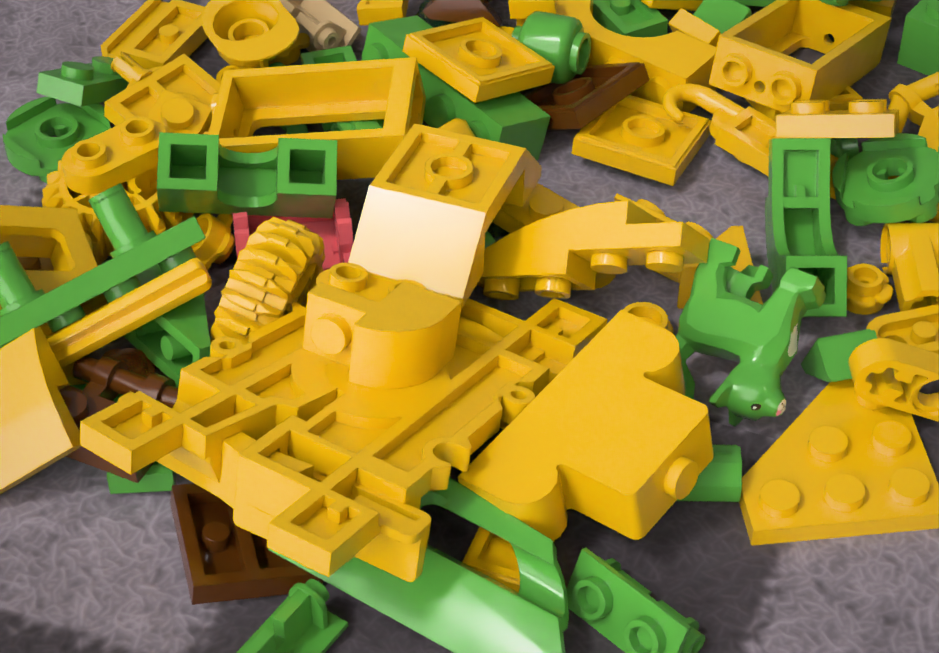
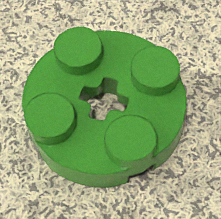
(30, 131)
(869, 196)

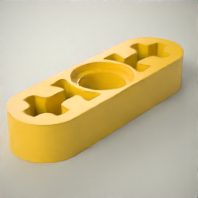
(883, 386)

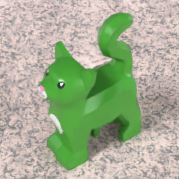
(730, 326)

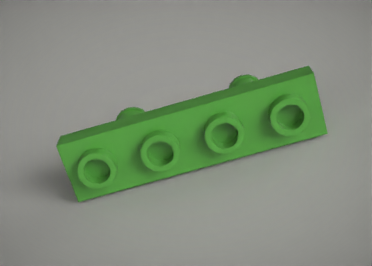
(134, 253)

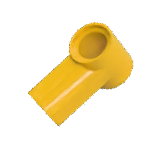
(912, 261)

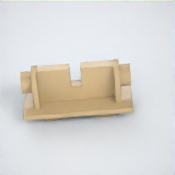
(323, 24)

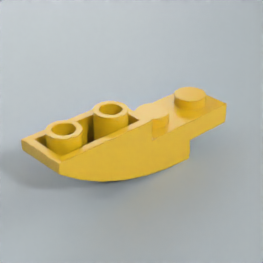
(575, 244)

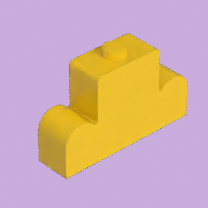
(601, 438)

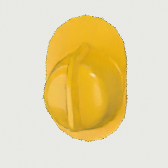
(249, 30)

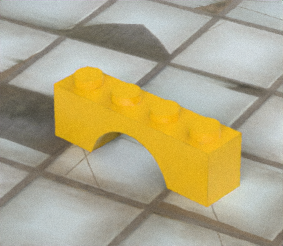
(667, 58)

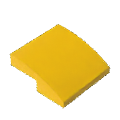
(33, 415)

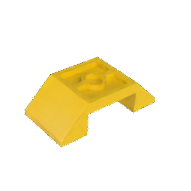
(434, 206)

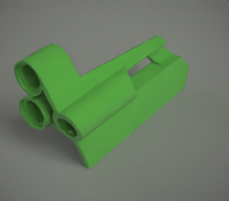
(462, 605)

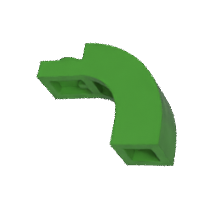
(800, 219)

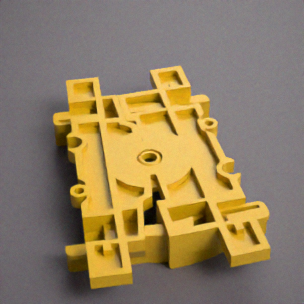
(332, 462)

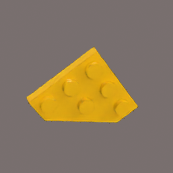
(841, 474)

